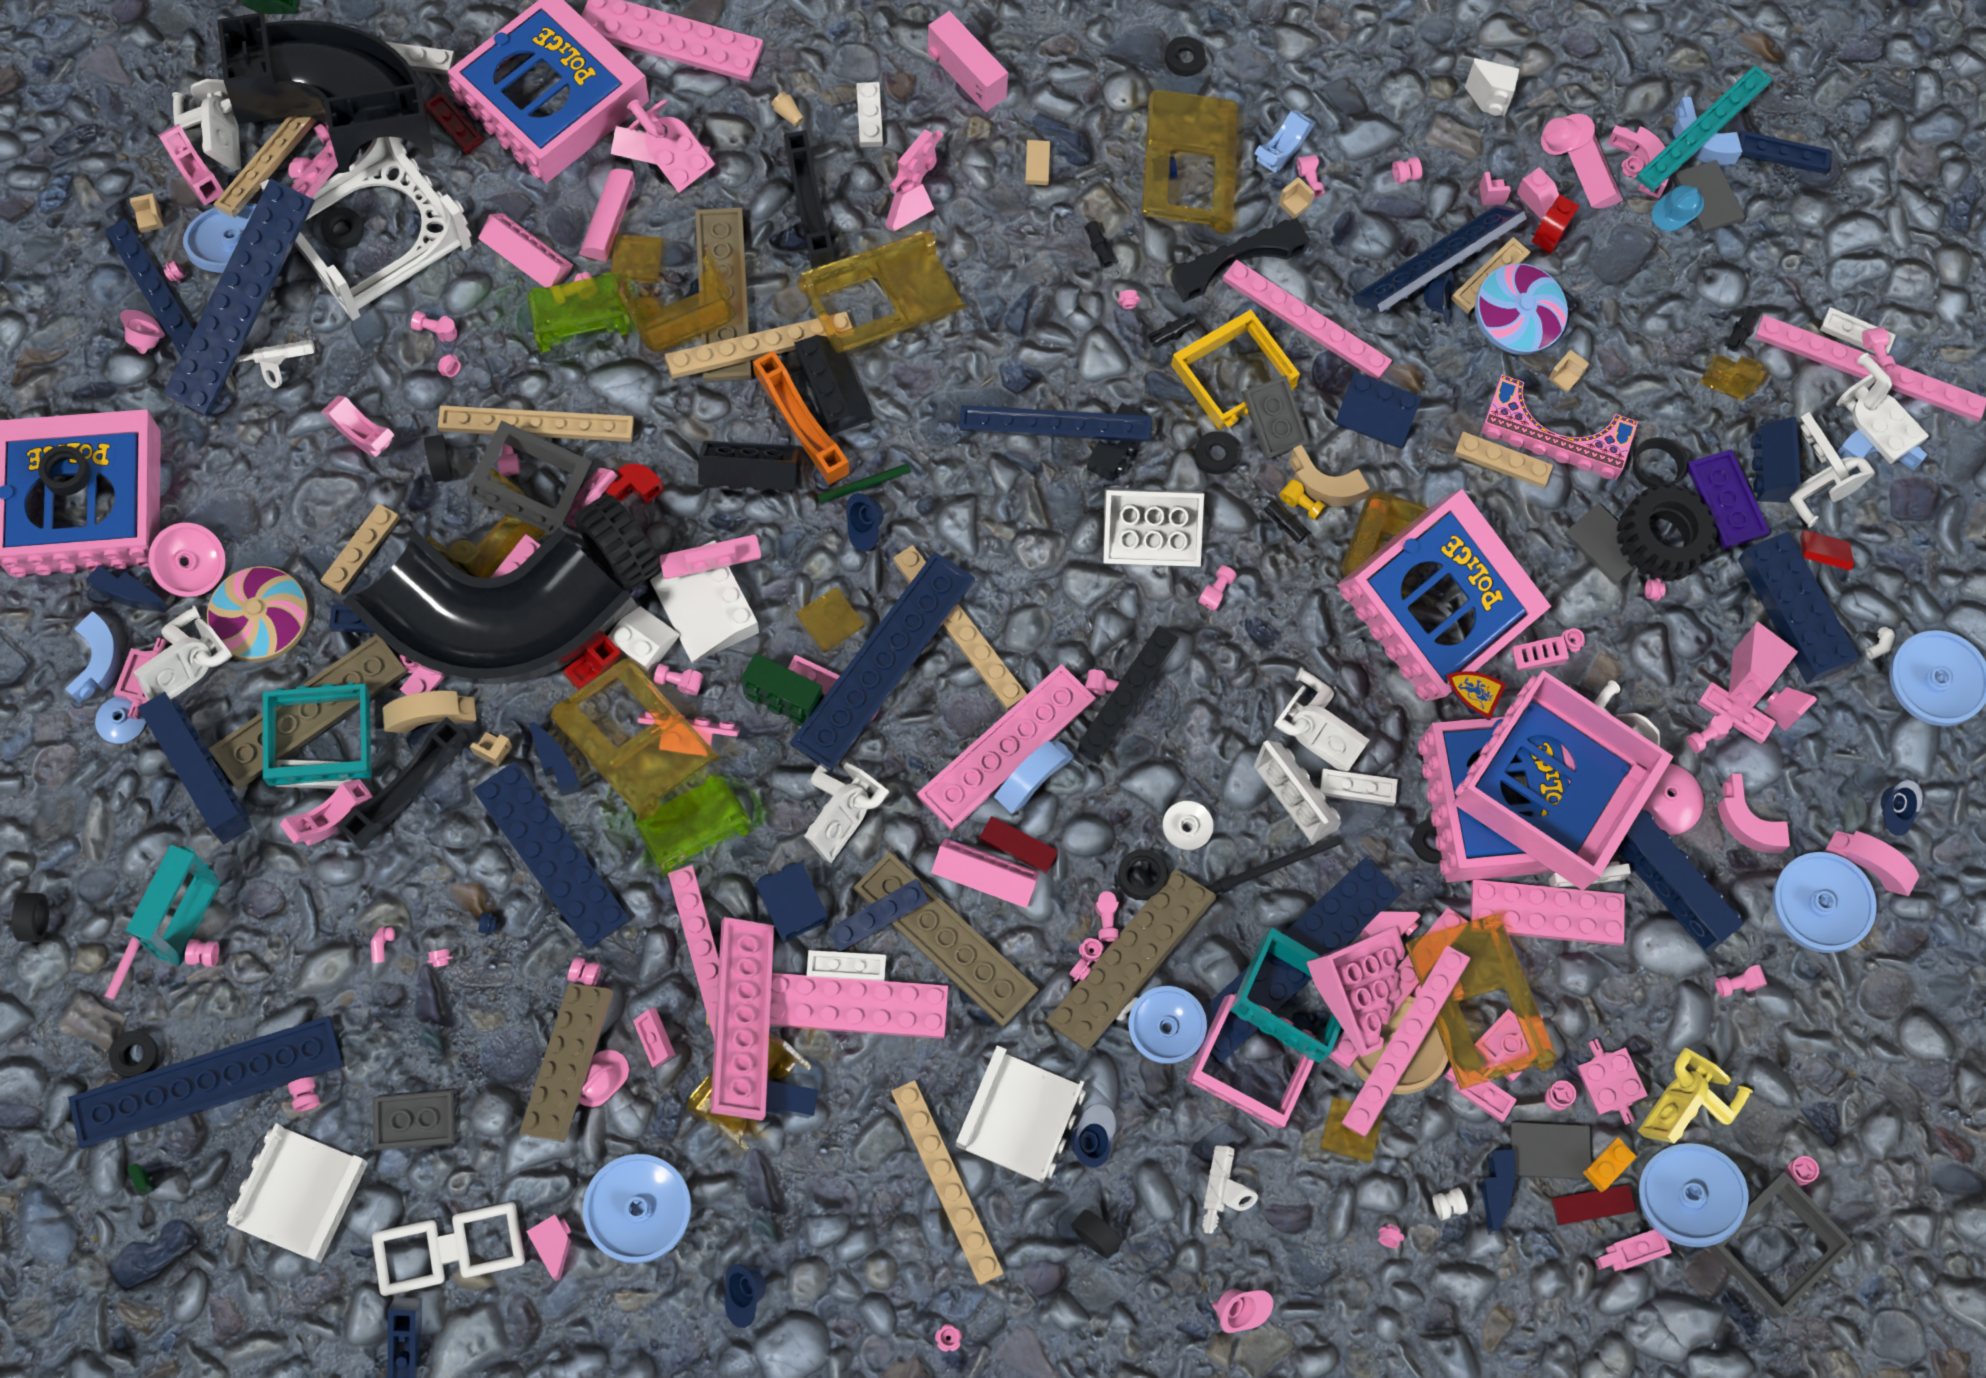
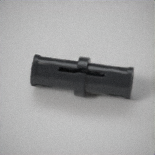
(1099, 244)
(1742, 328)
(1171, 330)
(1285, 521)

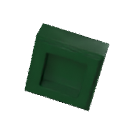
(140, 1179)

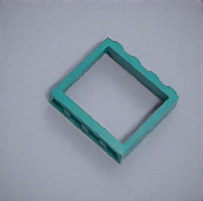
(318, 772)
(161, 895)
(1297, 956)

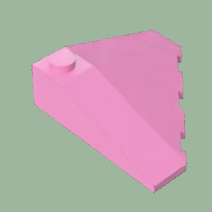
(1358, 985)

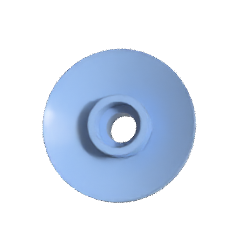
(121, 730)

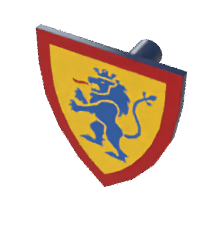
(1476, 691)

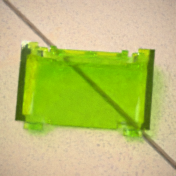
(577, 309)
(693, 823)

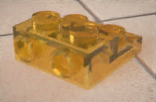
(1732, 377)

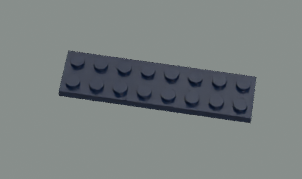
(1439, 258)
(551, 855)

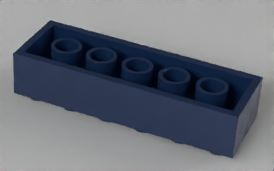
(1798, 607)
(195, 767)
(1678, 883)

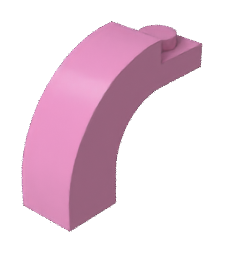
(1640, 144)
(190, 165)
(357, 427)
(323, 820)
(1745, 826)
(1883, 860)

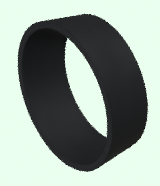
(1667, 446)

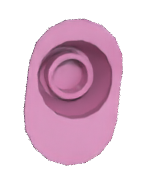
(1567, 133)
(141, 330)
(605, 1076)
(1243, 1309)

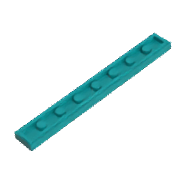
(1703, 128)

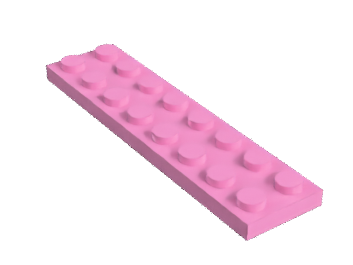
(674, 37)
(1004, 746)
(858, 1006)
(742, 1019)

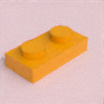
(1609, 1164)

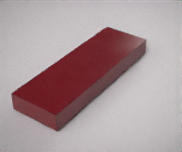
(453, 123)
(1018, 845)
(1593, 1205)

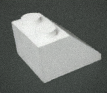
(1491, 86)
(643, 638)

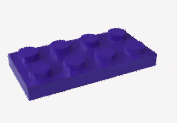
(1729, 498)

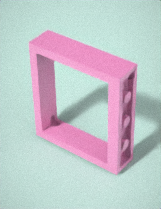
(1198, 1078)

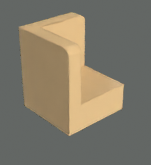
(1296, 197)
(147, 212)
(1568, 371)
(492, 748)

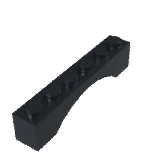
(808, 199)
(1281, 241)
(1127, 694)
(374, 815)

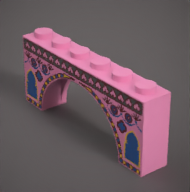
(1512, 423)

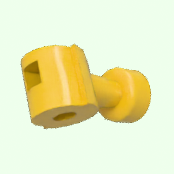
(1294, 494)

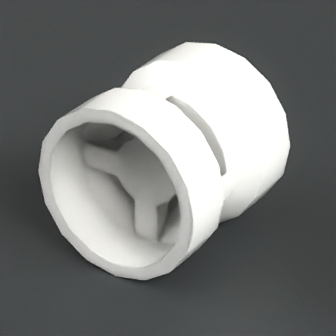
(1450, 1203)

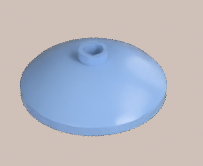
(1167, 1007)

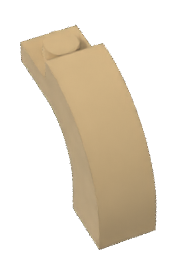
(1328, 489)
(427, 707)

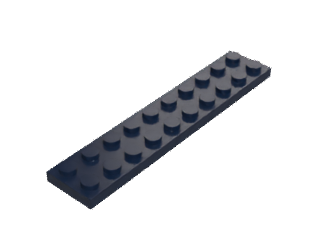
(239, 297)
(882, 662)
(1322, 929)
(204, 1082)

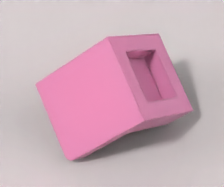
(1493, 191)

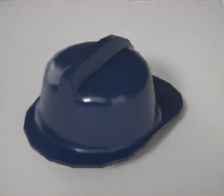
(1439, 294)
(863, 521)
(1900, 806)
(1094, 1135)
(743, 1291)

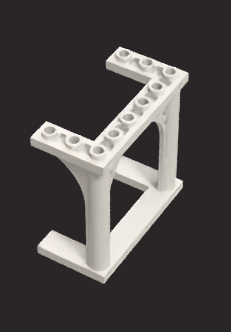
(381, 157)

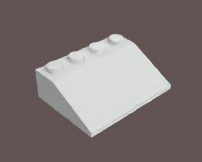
(1153, 527)
(706, 610)
(1296, 792)

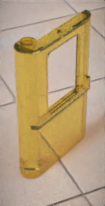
(1191, 126)
(908, 276)
(651, 760)
(1490, 968)

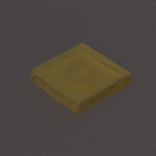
(637, 258)
(830, 620)
(1344, 1141)

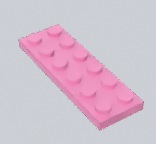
(1551, 911)

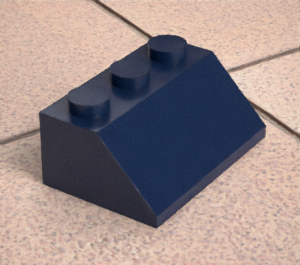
(1378, 410)
(1776, 460)

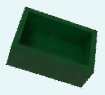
(780, 689)

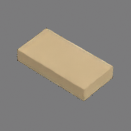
(1037, 162)

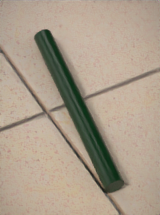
(863, 483)

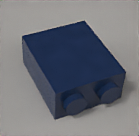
(791, 901)

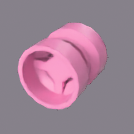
(1407, 170)
(202, 953)
(584, 972)
(1564, 1091)
(303, 1094)
(1806, 1167)

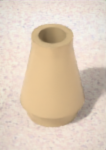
(786, 107)

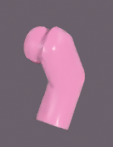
(377, 943)

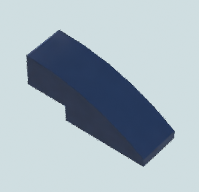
(125, 590)
(555, 761)
(790, 1099)
(1498, 1188)

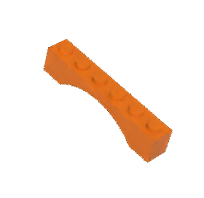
(784, 395)

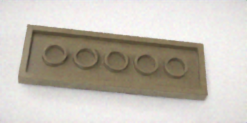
(566, 1062)

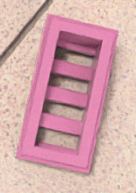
(1548, 644)

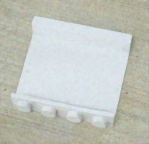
(1020, 1116)
(296, 1193)

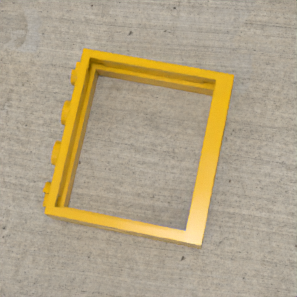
(1214, 340)

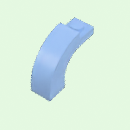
(1286, 141)
(1721, 147)
(1859, 446)
(104, 658)
(1032, 773)

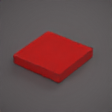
(1826, 550)

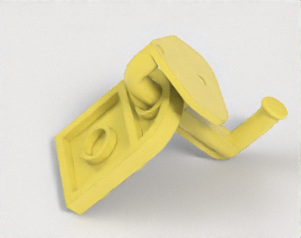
(1686, 1095)

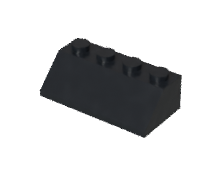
(832, 384)
(748, 465)

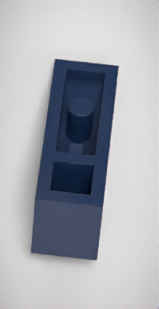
(404, 1337)

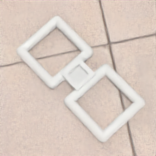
(448, 1249)

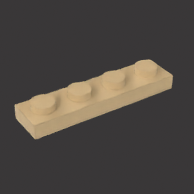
(1510, 253)
(1503, 460)
(360, 549)

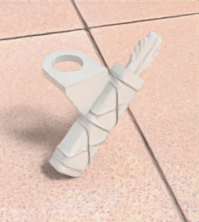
(272, 357)
(1223, 1190)

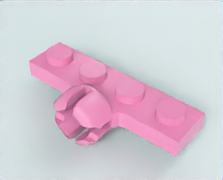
(313, 172)

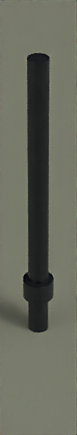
(1226, 884)

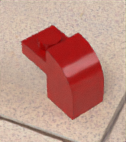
(1555, 223)
(637, 480)
(595, 661)

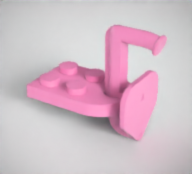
(675, 151)

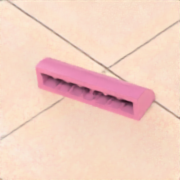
(632, 144)
(1595, 175)
(608, 214)
(524, 250)
(985, 872)

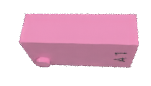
(967, 61)

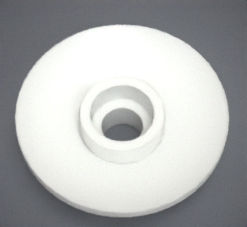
(1189, 814)

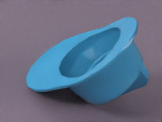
(1677, 208)

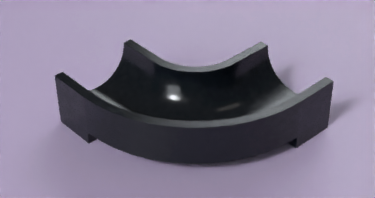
(323, 74)
(494, 626)

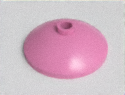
(200, 549)
(1678, 812)

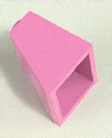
(1757, 665)

